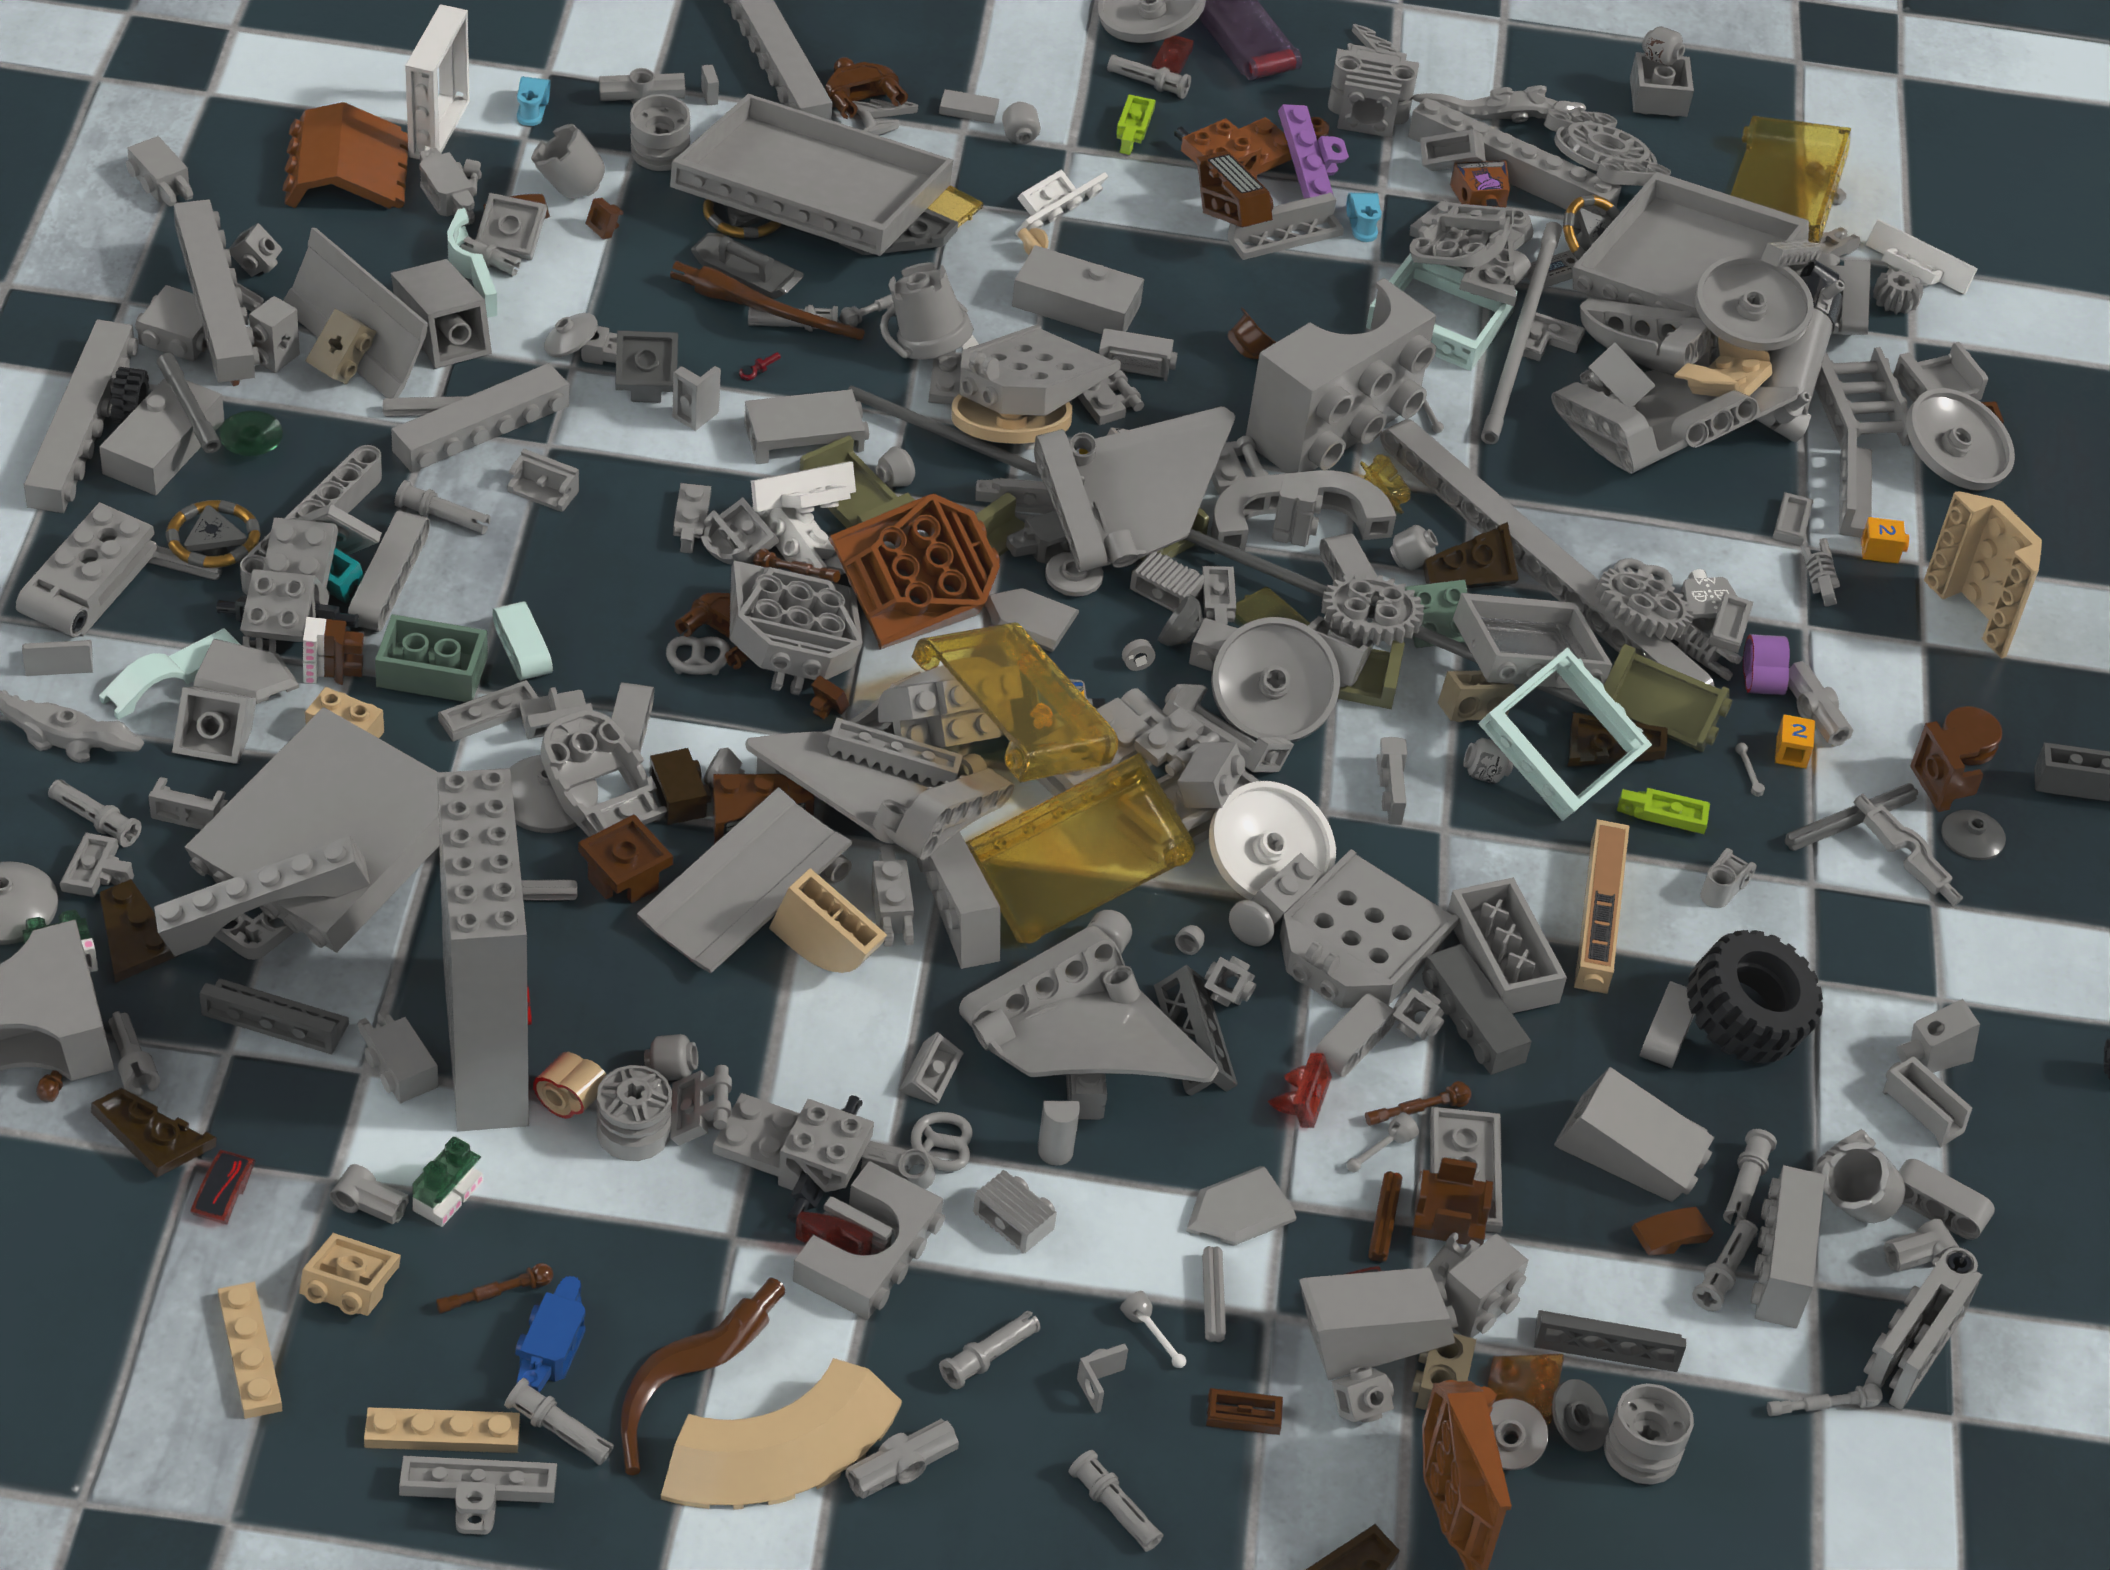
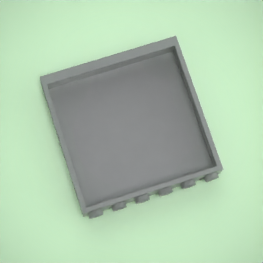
(1671, 237)
(313, 792)

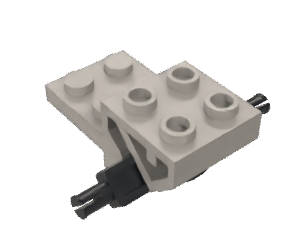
(290, 583)
(805, 1149)

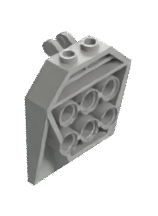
(1030, 372)
(793, 623)
(1360, 933)

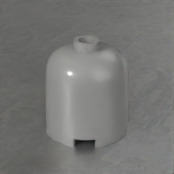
(570, 162)
(1864, 1183)

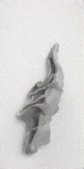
(1505, 104)
(67, 728)

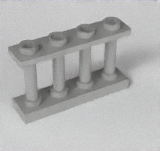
(1842, 411)

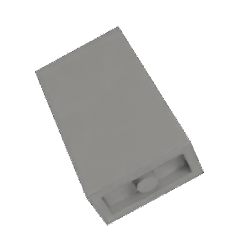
(803, 421)
(1262, 755)

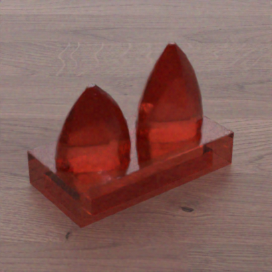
(1312, 1087)

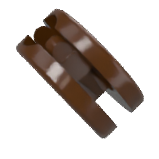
(1982, 727)

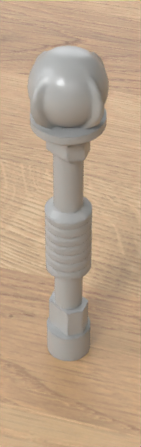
(853, 315)
(1866, 1396)

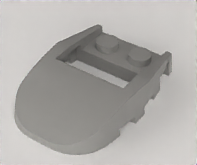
(1433, 250)
(589, 747)

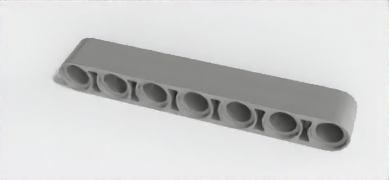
(342, 488)

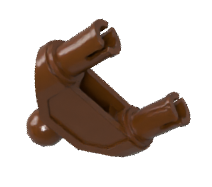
(859, 82)
(714, 611)

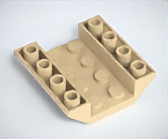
(1990, 560)

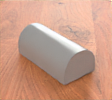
(1058, 1131)

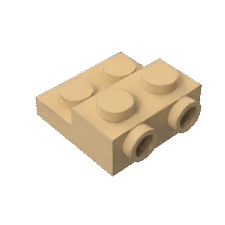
(348, 1274)

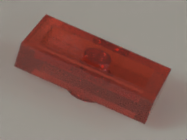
(1173, 54)

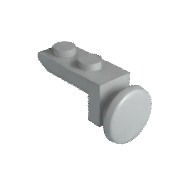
(1255, 919)

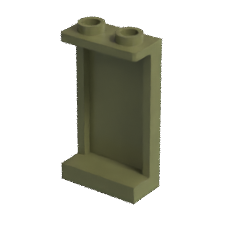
(871, 493)
(1377, 679)
(1667, 699)

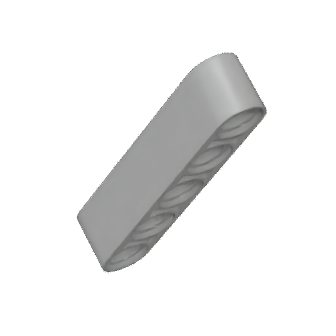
(389, 570)

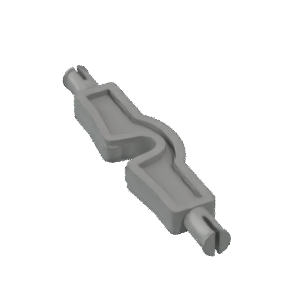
(1920, 861)

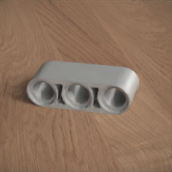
(1345, 557)
(633, 712)
(1668, 1027)
(1356, 1034)
(1946, 1199)

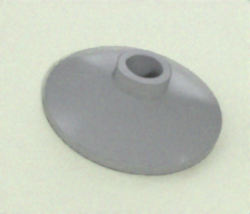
(570, 334)
(1524, 1422)

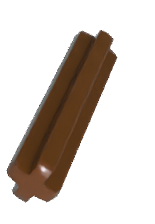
(1385, 1216)

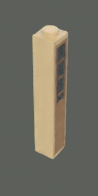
(1602, 907)

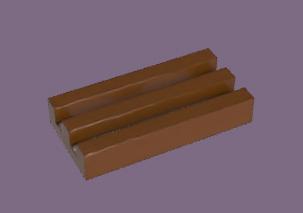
(1244, 1415)

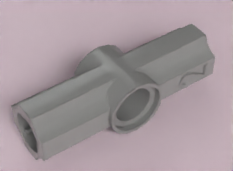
(640, 84)
(1818, 704)
(902, 1458)

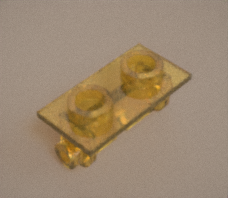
(1380, 473)

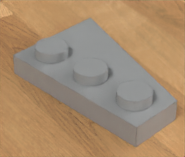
(1495, 278)

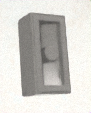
(931, 1069)

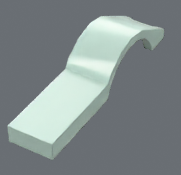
(470, 264)
(152, 668)

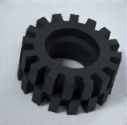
(128, 392)

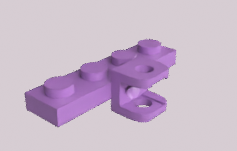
(1311, 157)

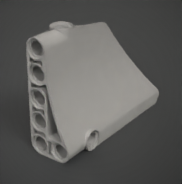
(1133, 486)
(884, 803)
(1081, 1015)

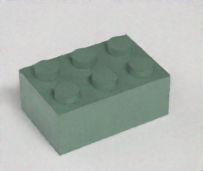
(431, 658)

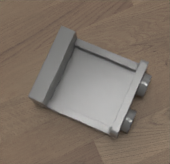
(1952, 371)

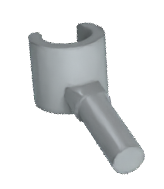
(472, 170)

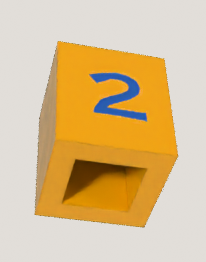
(1884, 540)
(1795, 741)

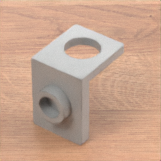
(1098, 1365)

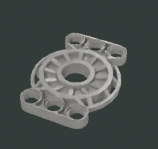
(1597, 144)

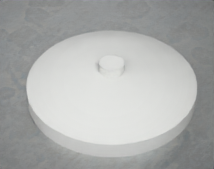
(1264, 831)

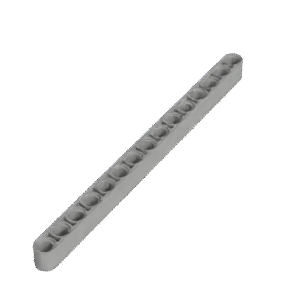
(1532, 548)

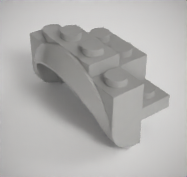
(935, 711)

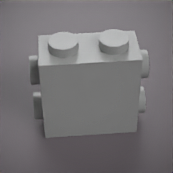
(172, 324)

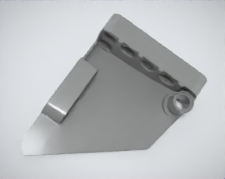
(1662, 420)

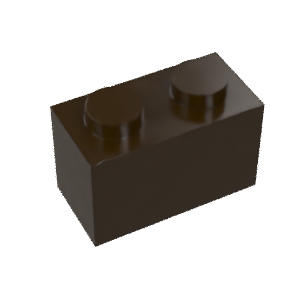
(679, 786)

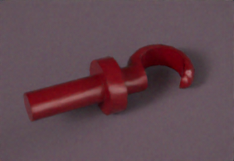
(760, 365)

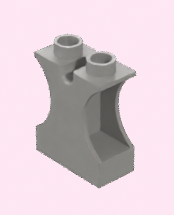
(52, 1007)

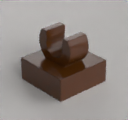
(603, 218)
(827, 698)

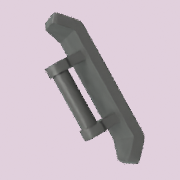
(746, 265)

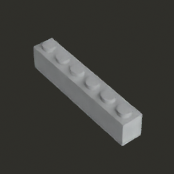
(480, 417)

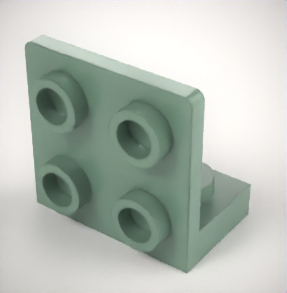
(1439, 608)

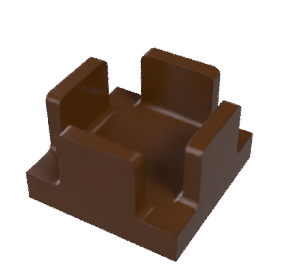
(1940, 766)
(625, 859)
(1452, 1203)

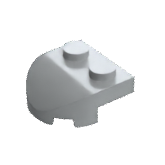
(737, 534)

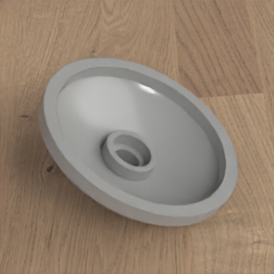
(536, 802)
(24, 895)

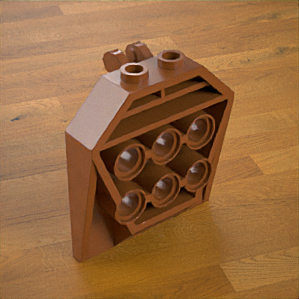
(884, 594)
(1465, 1469)

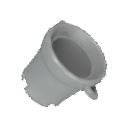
(926, 313)

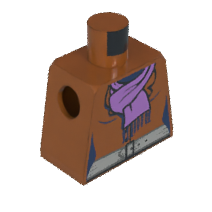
(1481, 183)

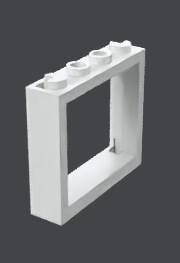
(445, 46)

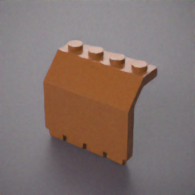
(347, 150)

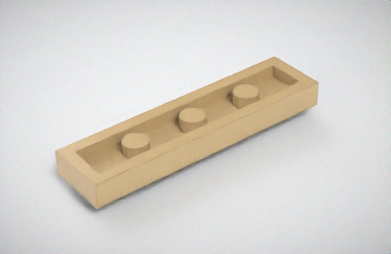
(250, 1350)
(442, 1430)

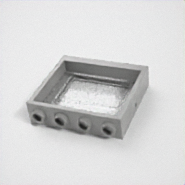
(1522, 635)

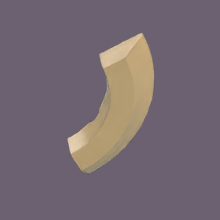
(783, 1450)

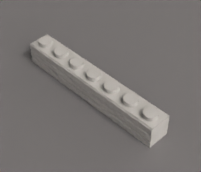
(1790, 253)

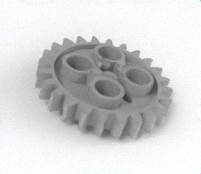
(1644, 603)
(1396, 612)

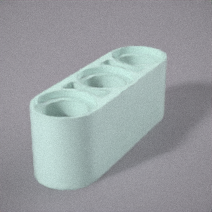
(522, 640)

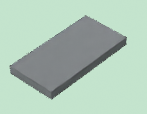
(1470, 1138)

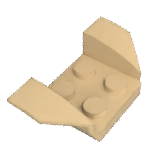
(1733, 370)

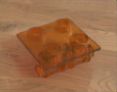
(1527, 1379)

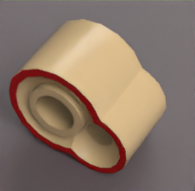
(568, 1085)

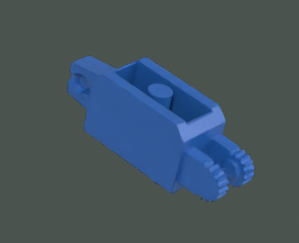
(552, 1336)

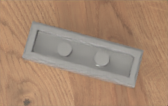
(485, 711)

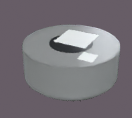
(1138, 654)

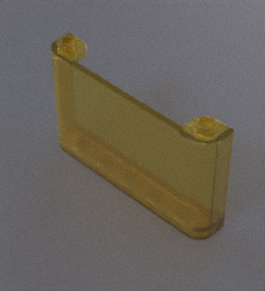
(1793, 168)
(1026, 697)
(1081, 849)

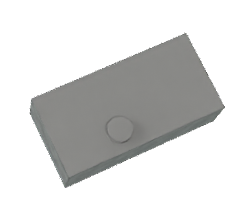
(1077, 291)
(157, 438)

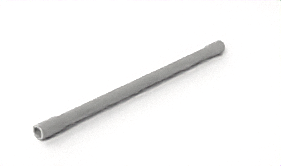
(1494, 420)

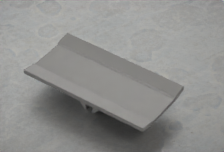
(335, 280)
(741, 880)

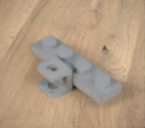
(477, 1485)

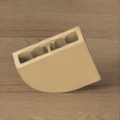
(825, 925)

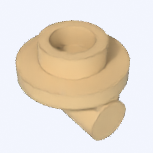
(1033, 237)

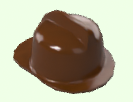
(1248, 337)

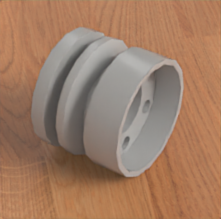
(659, 131)
(634, 1113)
(1648, 1433)

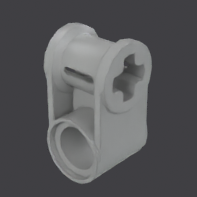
(1726, 879)

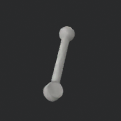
(1437, 426)
(1757, 788)

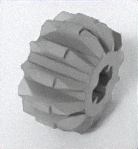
(1898, 291)

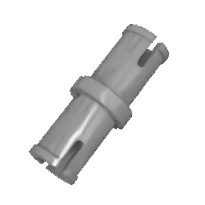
(493, 256)

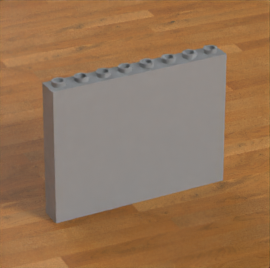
(812, 174)

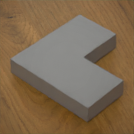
(1554, 332)

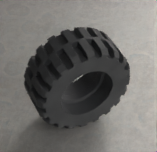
(1733, 1017)

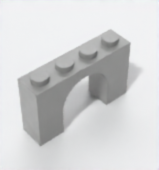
(865, 1281)

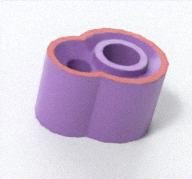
(1766, 664)

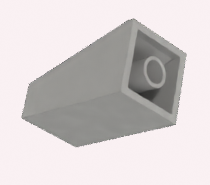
(450, 307)
(1635, 1137)
(1376, 1317)

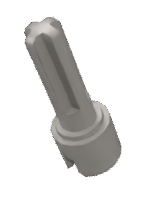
(136, 1066)

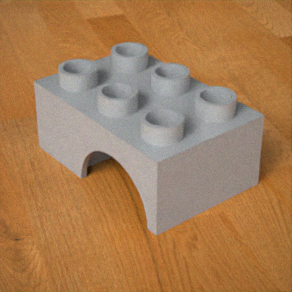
(1334, 389)

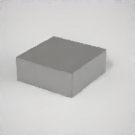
(709, 85)

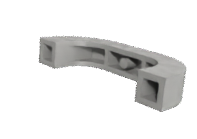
(1340, 492)

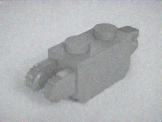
(446, 184)
(892, 896)

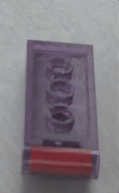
(1250, 38)

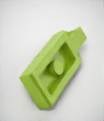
(1134, 122)
(1665, 809)

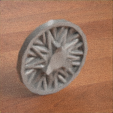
(1066, 579)

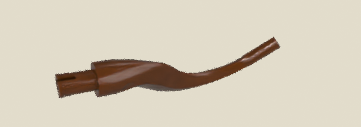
(719, 285)
(692, 1355)

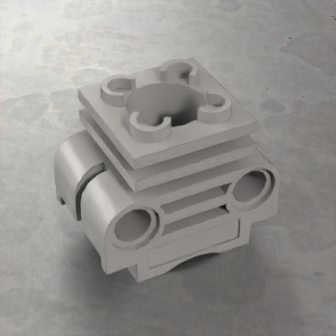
(1372, 90)

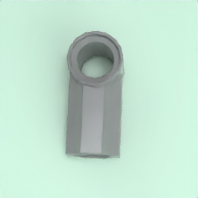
(900, 1162)
(361, 1191)
(1920, 1247)

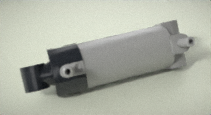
(1802, 361)

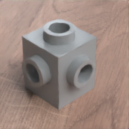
(255, 250)
(1217, 981)
(1409, 1005)
(1363, 1394)

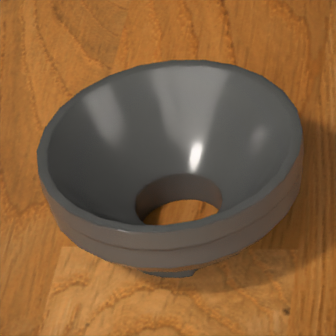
(1182, 623)

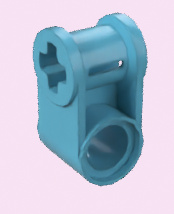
(533, 98)
(1363, 213)

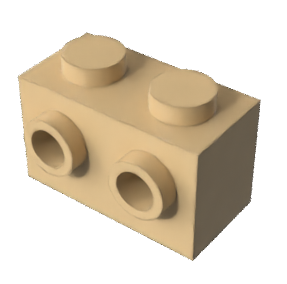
(355, 711)

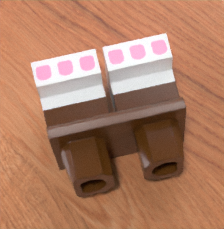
(326, 649)

